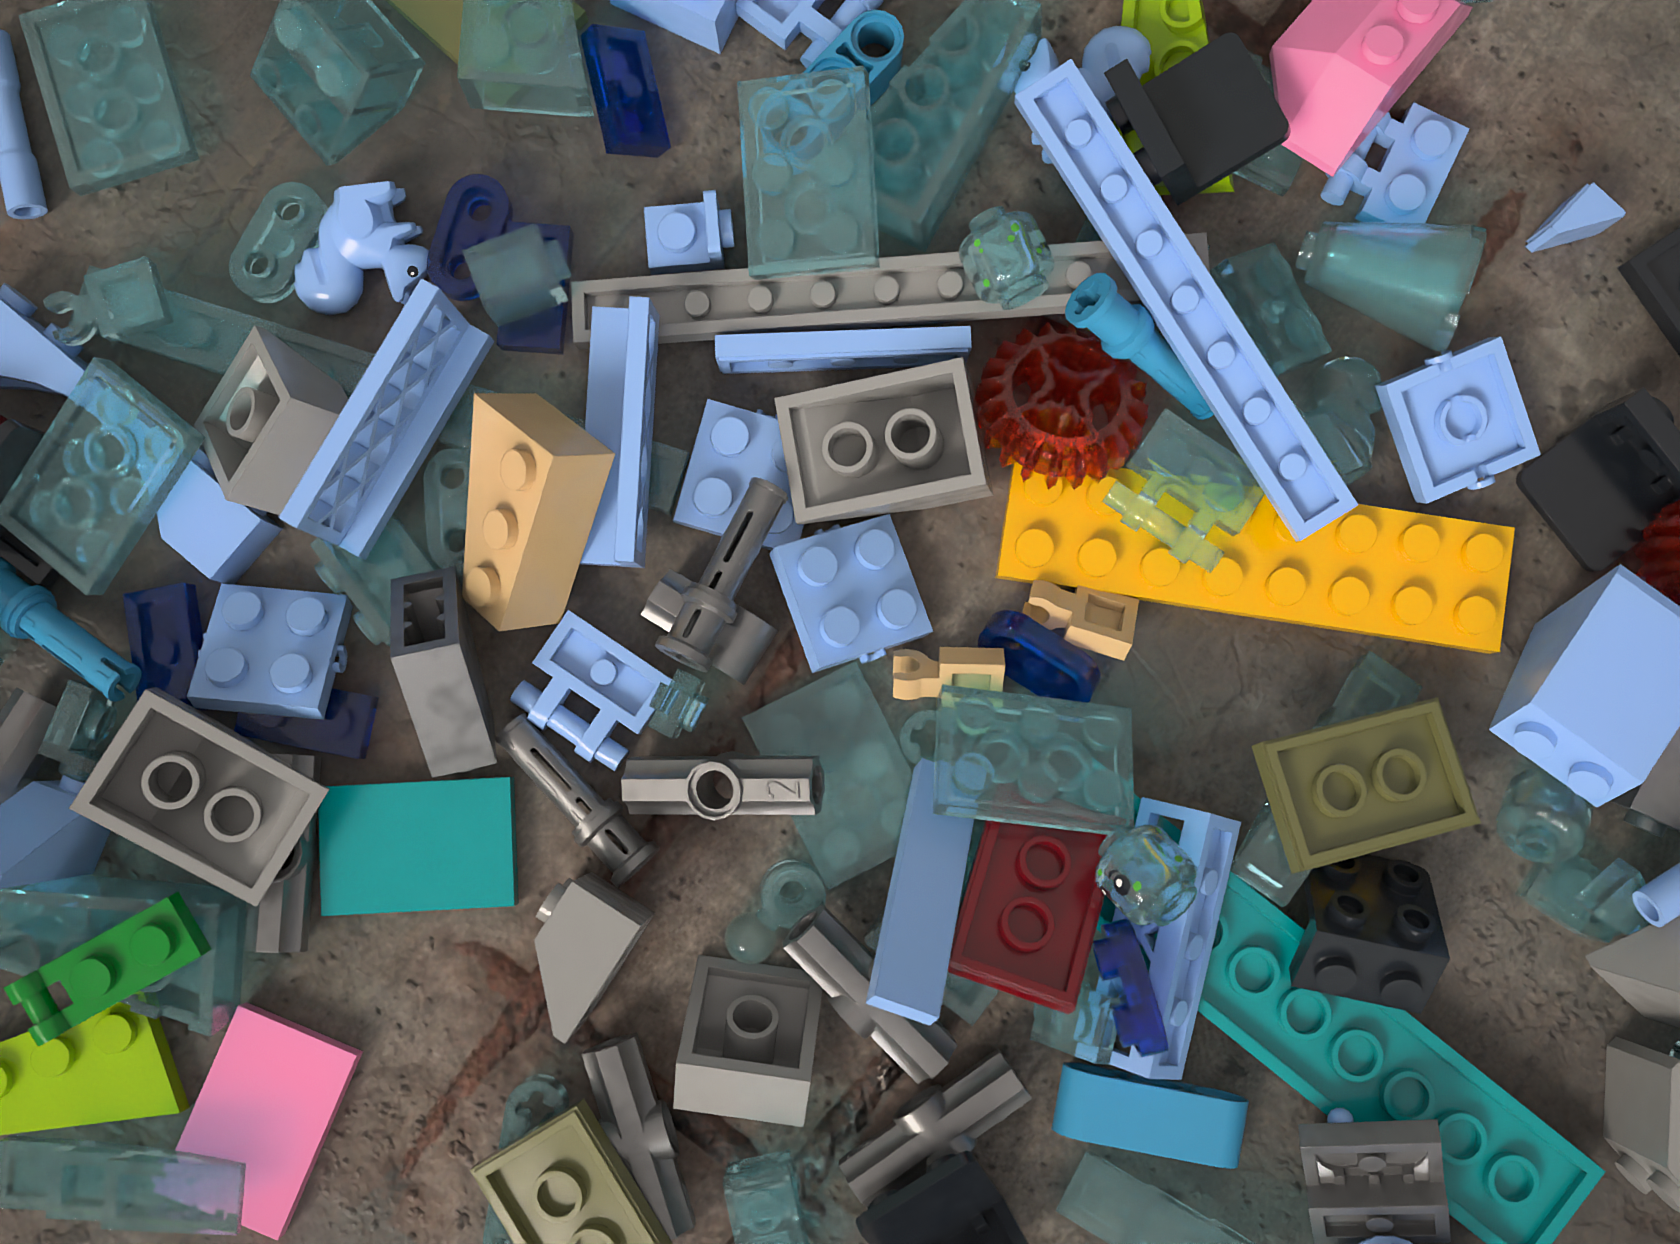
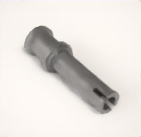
(711, 601)
(524, 740)

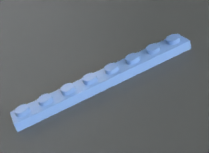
(1184, 301)

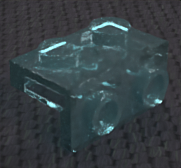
(1272, 308)
(368, 580)

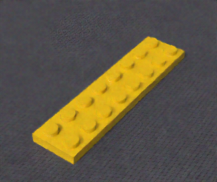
(1358, 574)

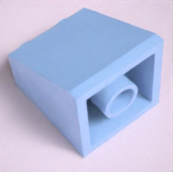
(1597, 687)

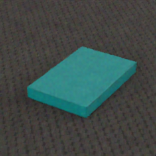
(418, 846)

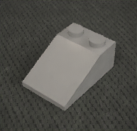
(884, 444)
(200, 796)

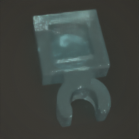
(118, 302)

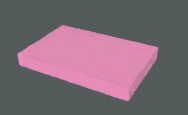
(270, 1108)

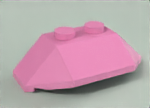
(1349, 65)

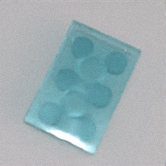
(108, 91)
(808, 173)
(98, 476)
(1033, 760)
(861, 764)

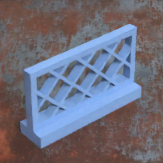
(389, 423)

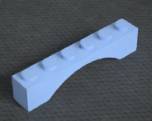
(195, 517)

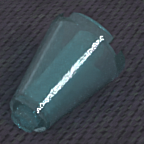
(1397, 273)

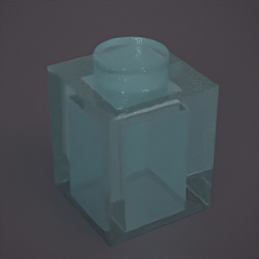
(518, 274)

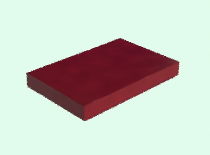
(1029, 913)

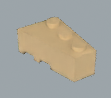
(528, 508)

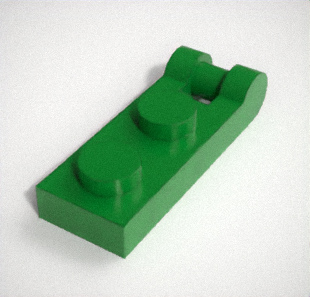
(110, 967)

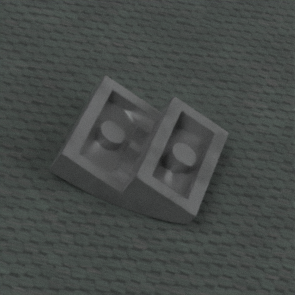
(1375, 1181)

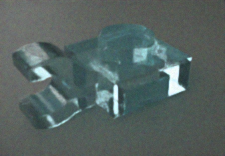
(678, 705)

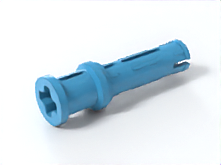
(1130, 334)
(33, 614)

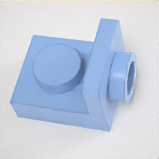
(688, 236)

